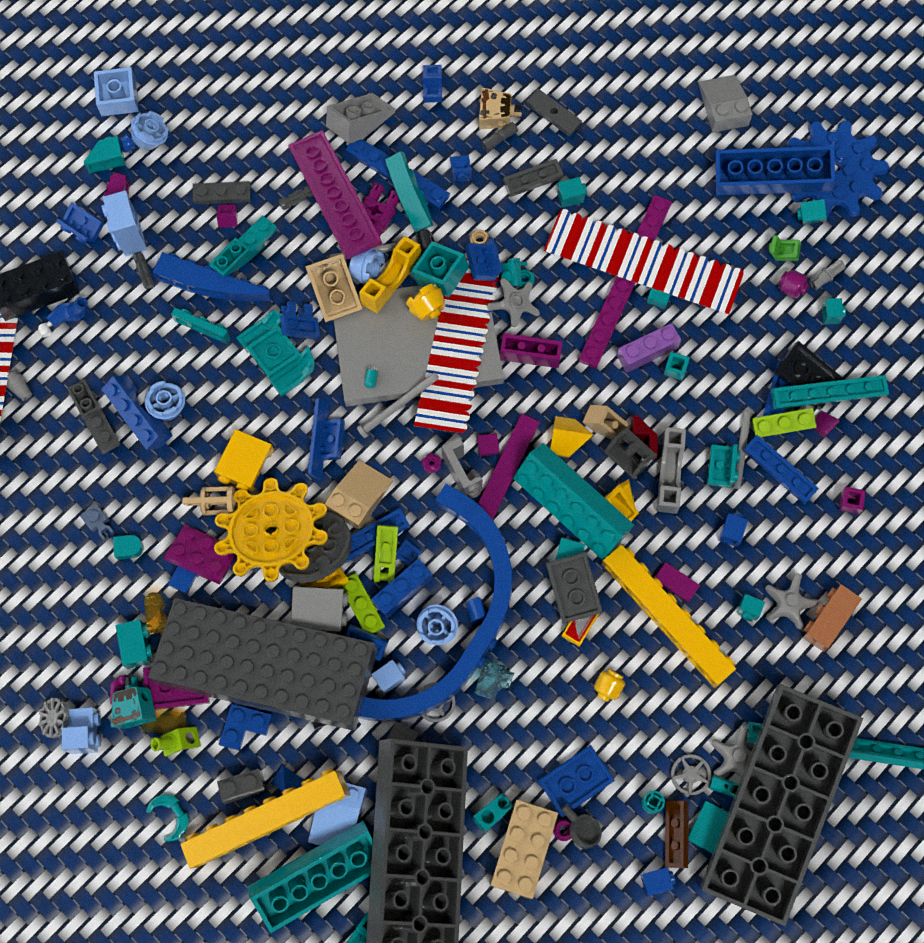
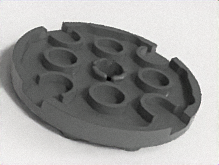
(323, 558)

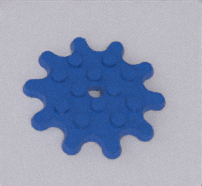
(855, 163)

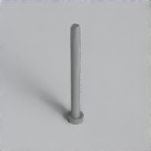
(363, 430)

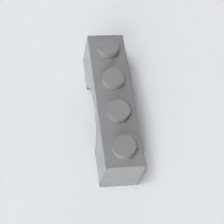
(670, 470)

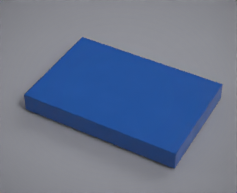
(576, 780)

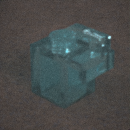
(492, 679)

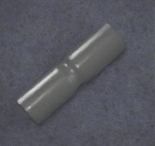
(500, 136)

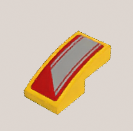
(578, 629)

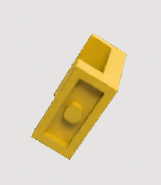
(243, 460)

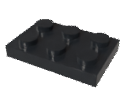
(804, 367)

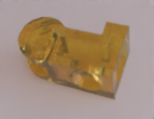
(154, 613)

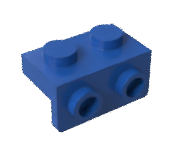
(81, 223)
(484, 260)

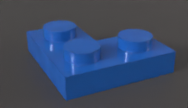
(242, 720)

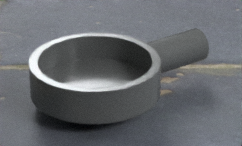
(583, 829)

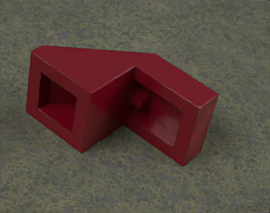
(644, 433)

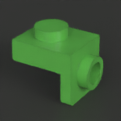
(784, 249)

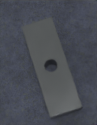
(547, 106)

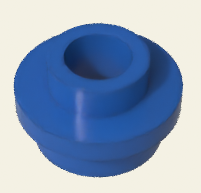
(127, 144)

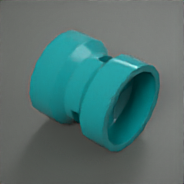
(653, 805)

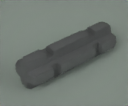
(295, 198)
(143, 270)

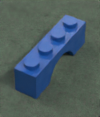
(148, 430)

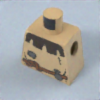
(496, 109)

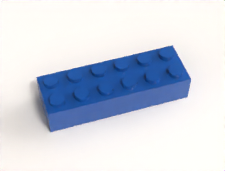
(775, 170)

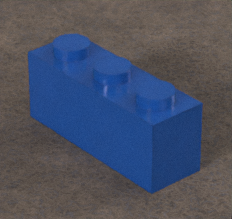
(402, 588)

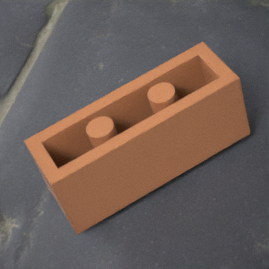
(831, 617)

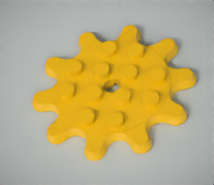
(269, 509)

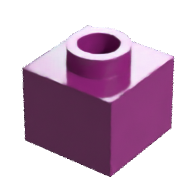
(856, 496)

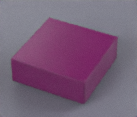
(488, 444)

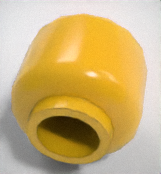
(609, 685)

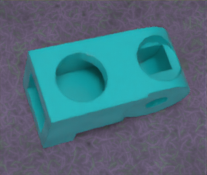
(492, 813)

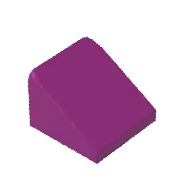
(227, 215)
(825, 424)

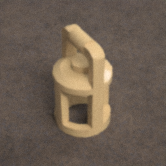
(206, 501)

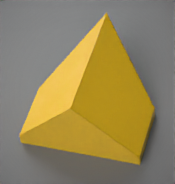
(568, 436)
(622, 500)

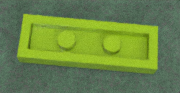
(784, 422)
(362, 605)

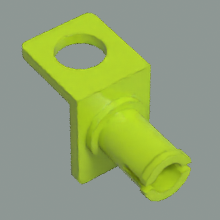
(175, 741)

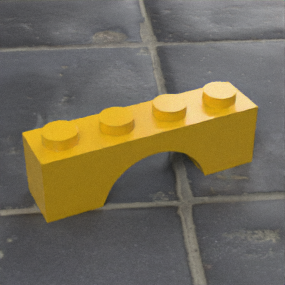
(379, 290)

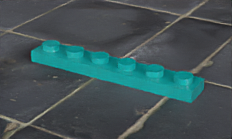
(829, 392)

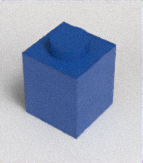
(733, 529)
(658, 881)

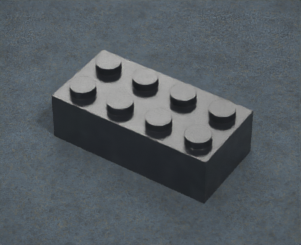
(36, 285)

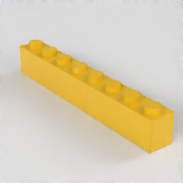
(668, 616)
(265, 819)

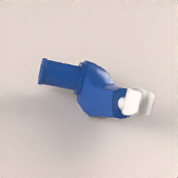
(64, 313)

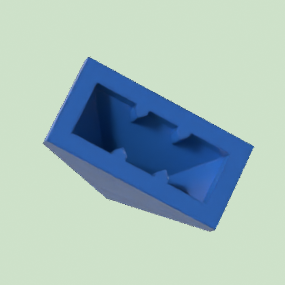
(286, 779)

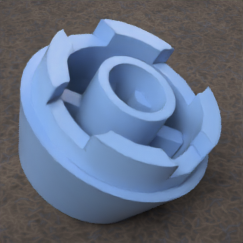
(148, 130)
(366, 265)
(164, 401)
(437, 625)

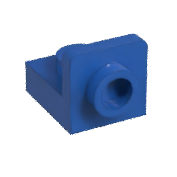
(461, 168)

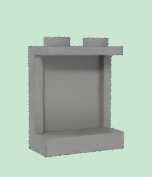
(451, 453)
(319, 608)

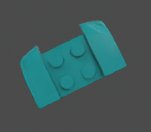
(277, 354)

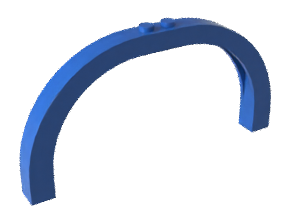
(485, 639)

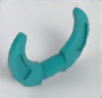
(183, 820)

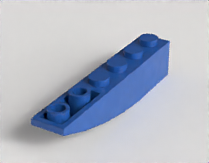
(206, 281)

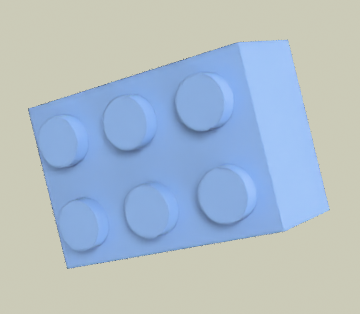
(123, 223)

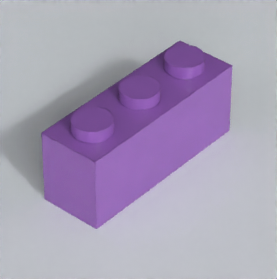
(649, 348)

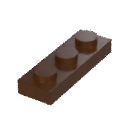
(676, 834)

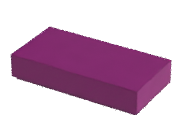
(677, 582)

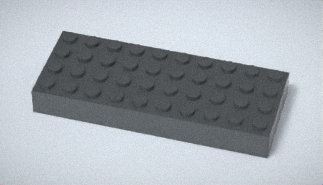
(264, 664)
(781, 804)
(417, 843)

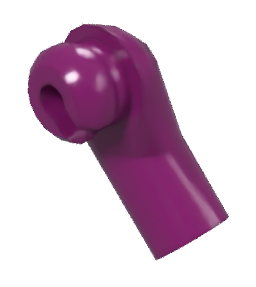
(117, 685)

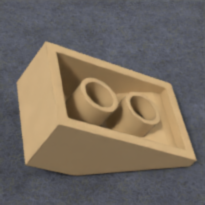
(334, 288)
(358, 494)

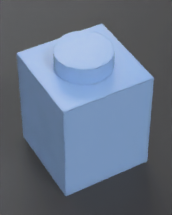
(389, 676)

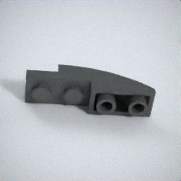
(93, 416)

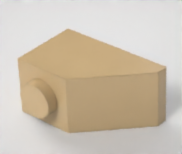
(604, 421)

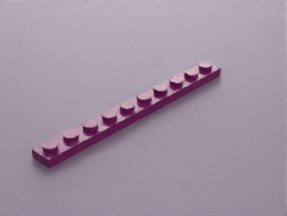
(621, 289)

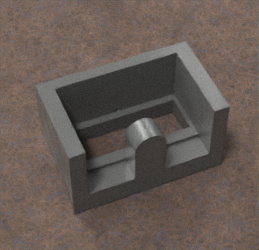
(625, 456)

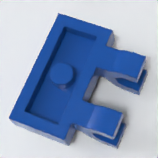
(299, 326)

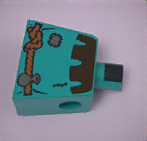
(132, 706)

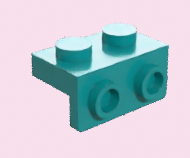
(722, 465)

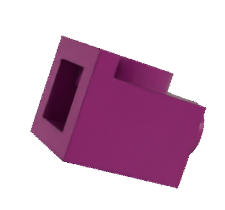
(117, 183)

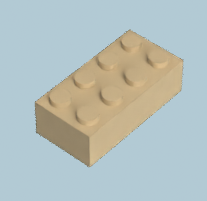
(524, 849)

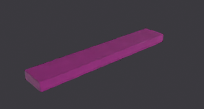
(508, 465)

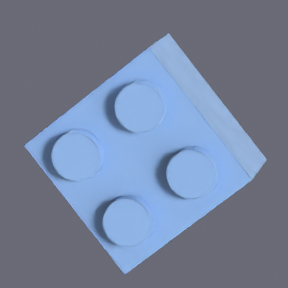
(116, 91)

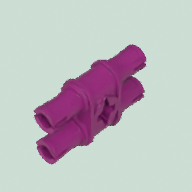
(384, 211)

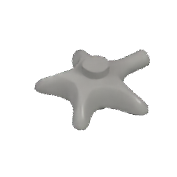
(515, 302)
(790, 602)
(734, 755)

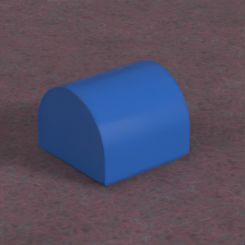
(476, 610)

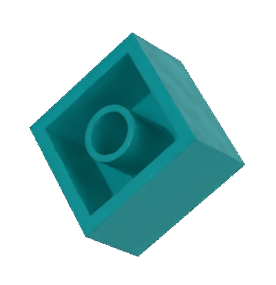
(440, 267)

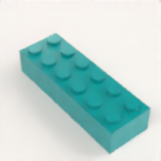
(573, 501)
(313, 877)

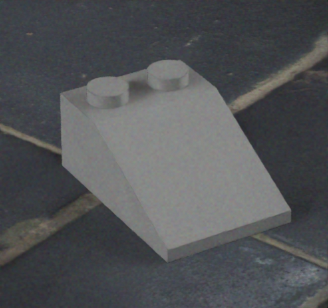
(725, 103)
(357, 117)

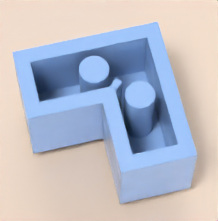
(82, 731)

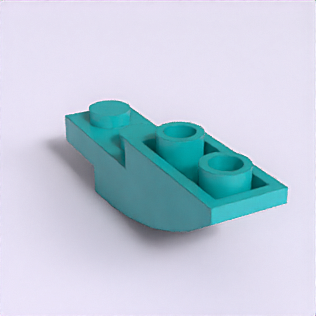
(242, 250)

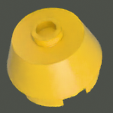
(427, 303)

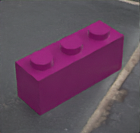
(530, 350)

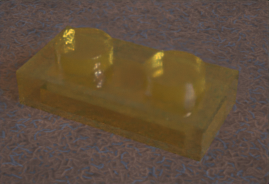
(165, 722)

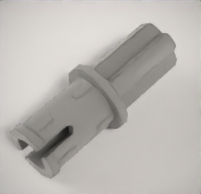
(827, 274)

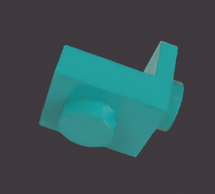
(512, 271)

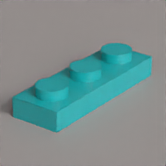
(201, 325)

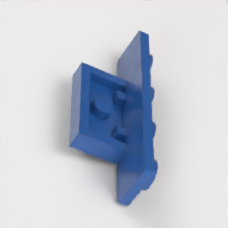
(325, 440)

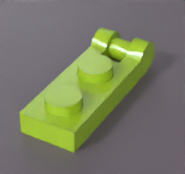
(386, 552)

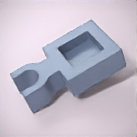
(96, 519)

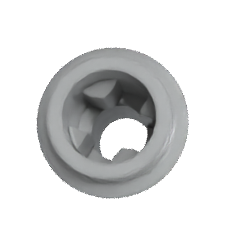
(18, 386)

